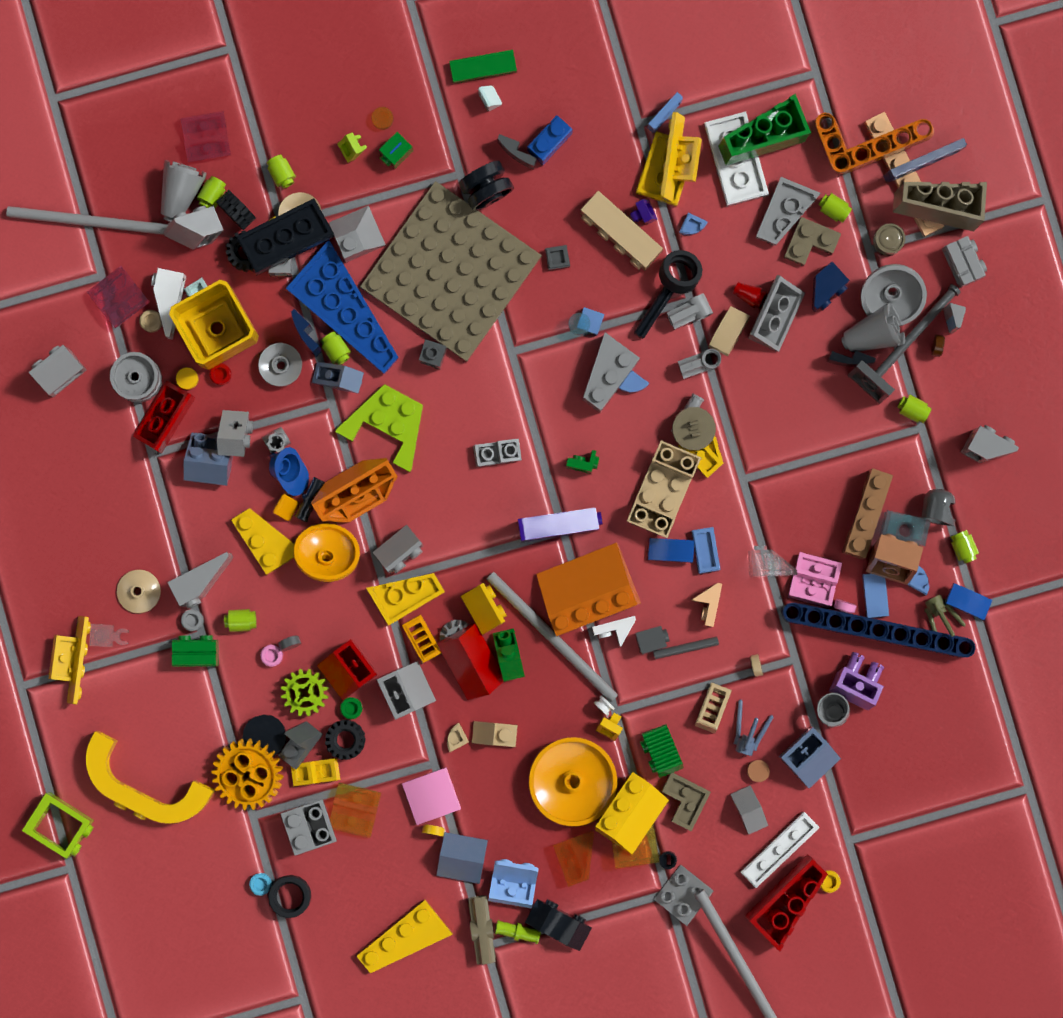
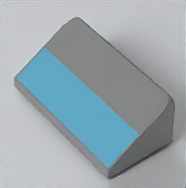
(954, 316)

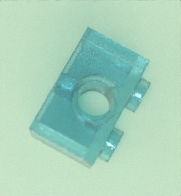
(917, 526)

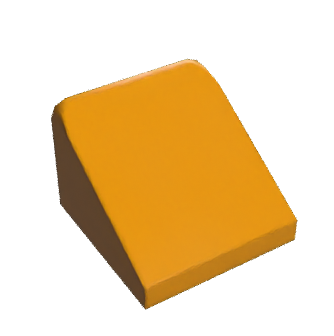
(286, 507)

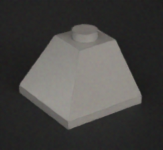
(357, 234)

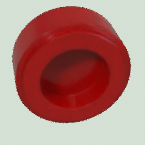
(220, 374)

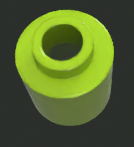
(281, 171)
(211, 192)
(835, 207)
(335, 348)
(914, 409)
(964, 547)
(240, 620)

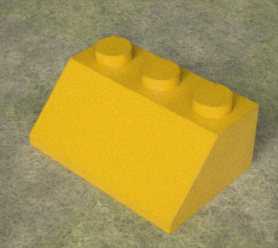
(631, 813)

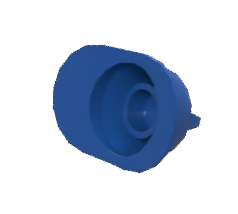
(289, 471)

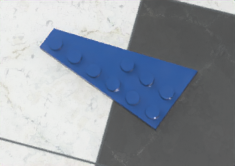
(336, 300)

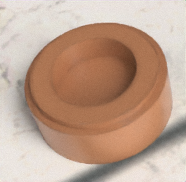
(758, 770)

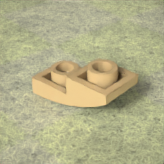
(729, 331)

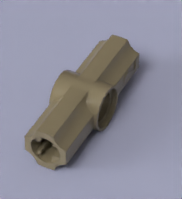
(482, 930)

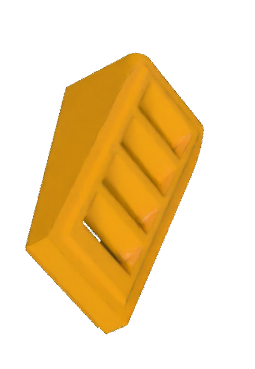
(424, 658)

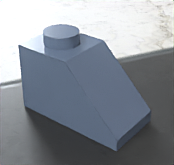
(338, 377)

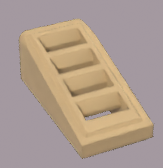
(720, 710)

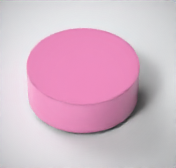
(845, 606)
(271, 655)

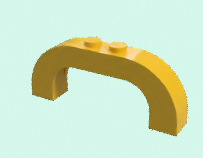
(125, 797)

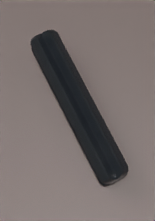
(653, 313)

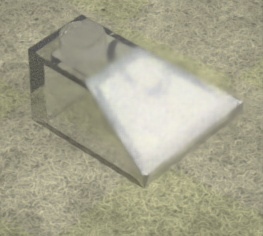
(768, 564)

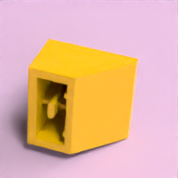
(483, 608)

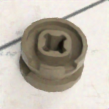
(889, 239)

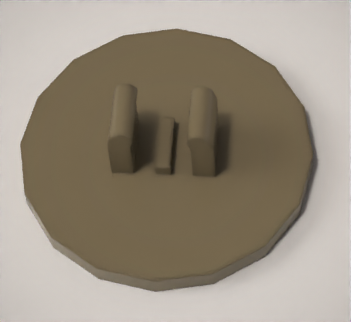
(694, 428)

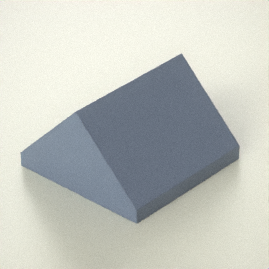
(462, 857)

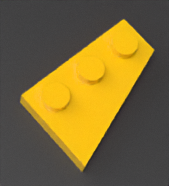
(264, 541)
(405, 596)

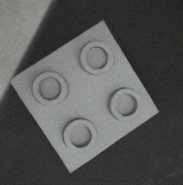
(679, 896)

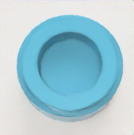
(260, 884)

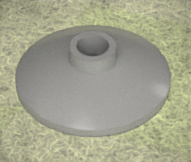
(280, 353)

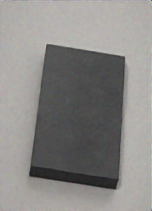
(285, 236)

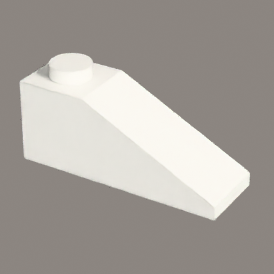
(168, 292)

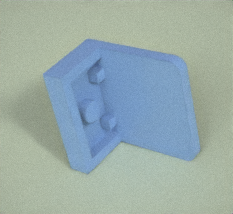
(513, 883)

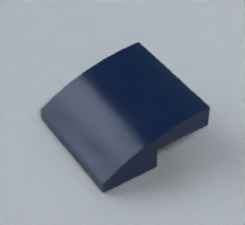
(304, 330)

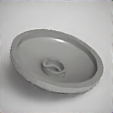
(907, 299)

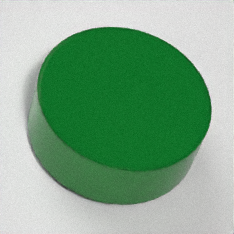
(351, 708)

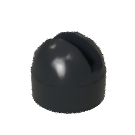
(663, 860)

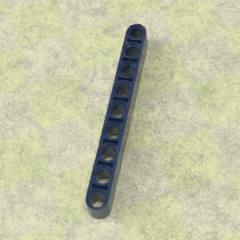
(888, 630)

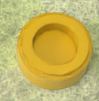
(187, 378)
(433, 830)
(831, 882)

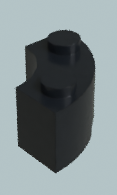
(558, 924)

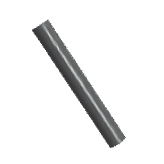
(683, 648)

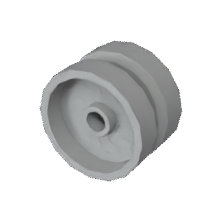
(148, 382)

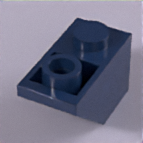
(826, 285)

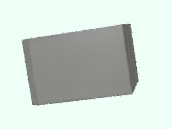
(749, 809)

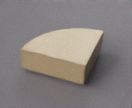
(456, 738)

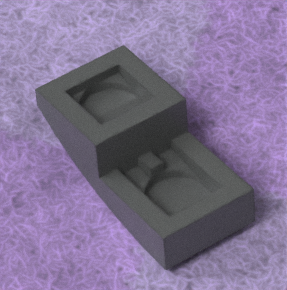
(511, 148)

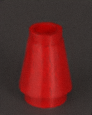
(750, 294)

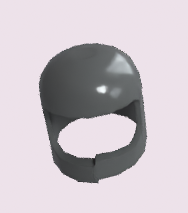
(936, 507)

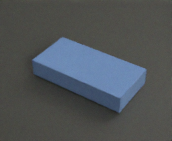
(665, 112)
(706, 550)
(875, 596)

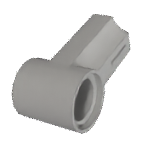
(693, 310)
(696, 364)
(276, 440)

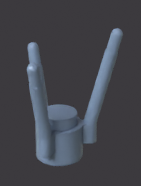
(747, 743)

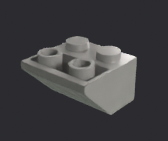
(196, 228)
(57, 370)
(986, 445)
(398, 550)
(406, 690)
(308, 827)

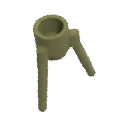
(937, 607)

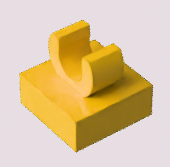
(609, 727)

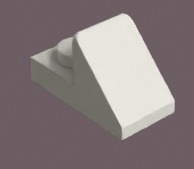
(620, 626)

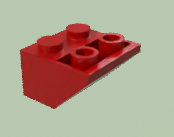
(347, 669)

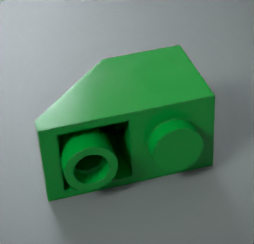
(508, 655)

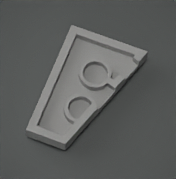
(785, 209)

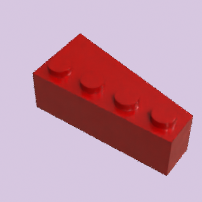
(787, 902)

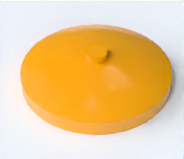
(573, 781)

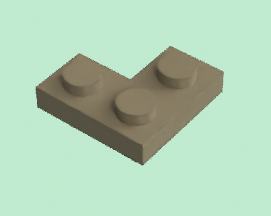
(809, 235)
(692, 799)

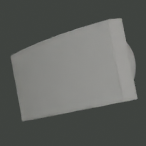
(497, 452)

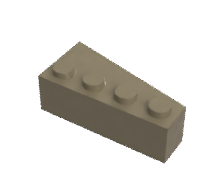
(943, 203)

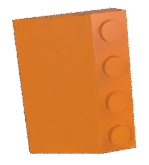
(587, 589)

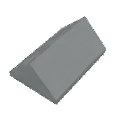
(776, 314)

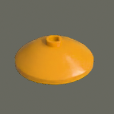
(329, 543)

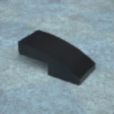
(857, 357)

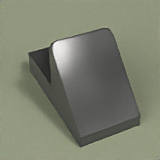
(300, 744)

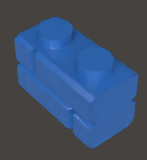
(549, 140)

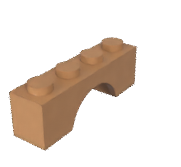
(868, 514)

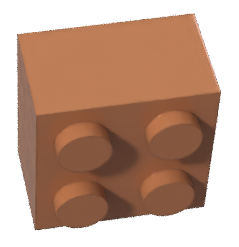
(894, 559)

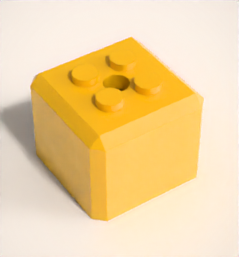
(197, 315)

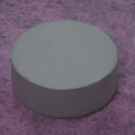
(192, 620)

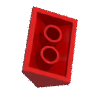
(164, 416)
(471, 662)

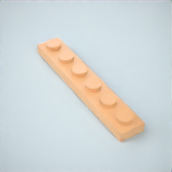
(881, 125)

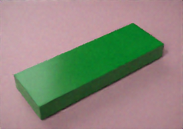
(483, 66)

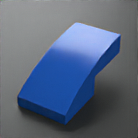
(671, 550)
(968, 601)

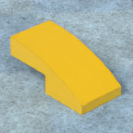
(316, 772)

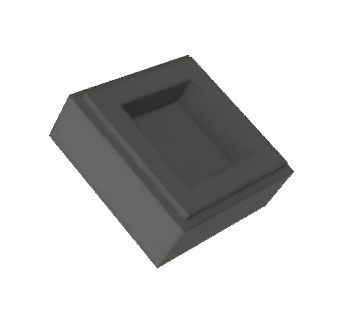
(557, 257)

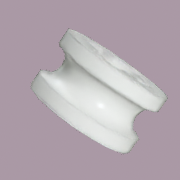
(604, 705)

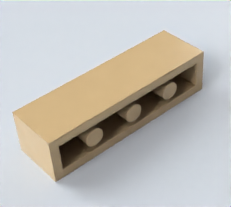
(621, 230)

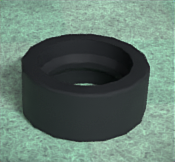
(672, 283)
(302, 884)

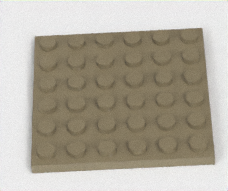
(451, 271)

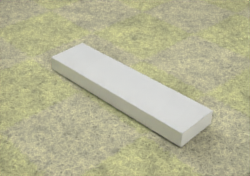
(780, 849)

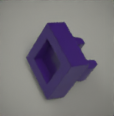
(645, 212)

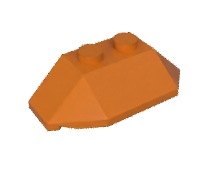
(355, 491)

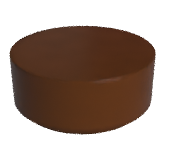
(938, 345)

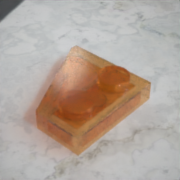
(575, 857)

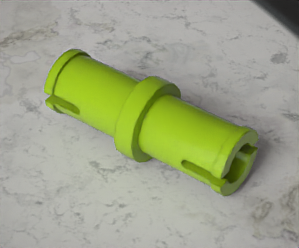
(517, 932)

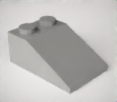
(197, 583)

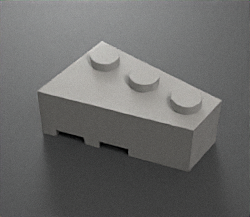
(609, 372)

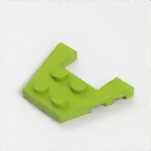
(391, 414)

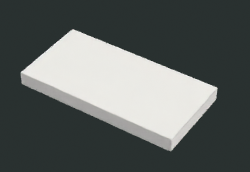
(738, 180)

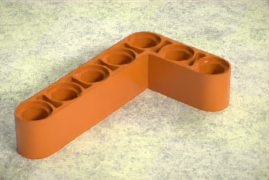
(871, 145)

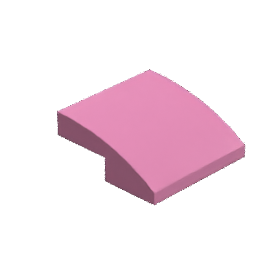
(815, 580)
(431, 796)

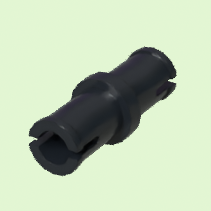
(306, 507)

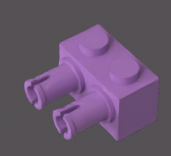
(855, 687)

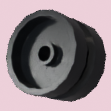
(486, 185)

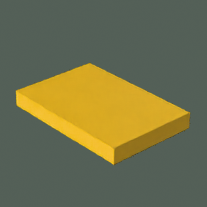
(653, 172)

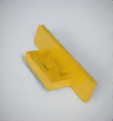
(681, 157)
(68, 659)

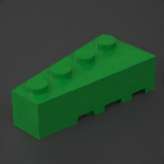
(767, 133)

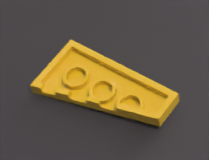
(410, 934)

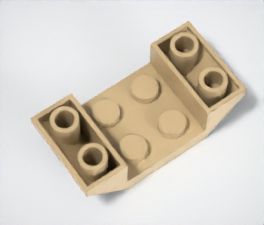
(663, 489)

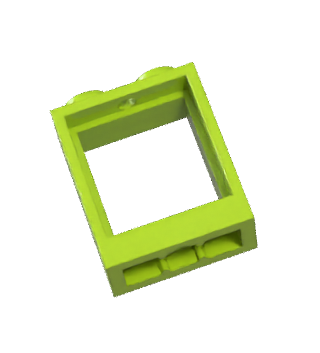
(40, 812)

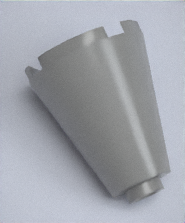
(179, 188)
(875, 331)

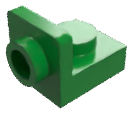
(579, 464)

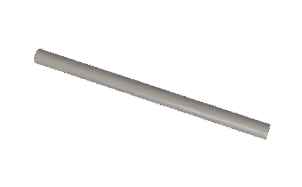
(86, 220)
(550, 635)
(734, 954)

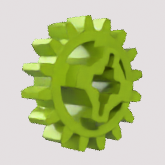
(313, 698)

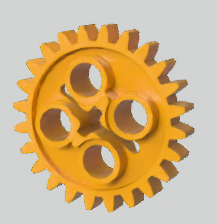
(237, 790)

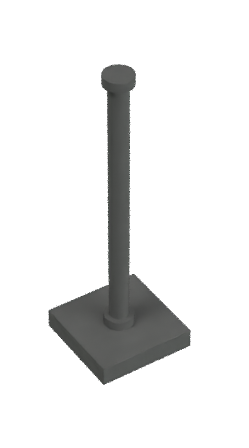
(871, 380)

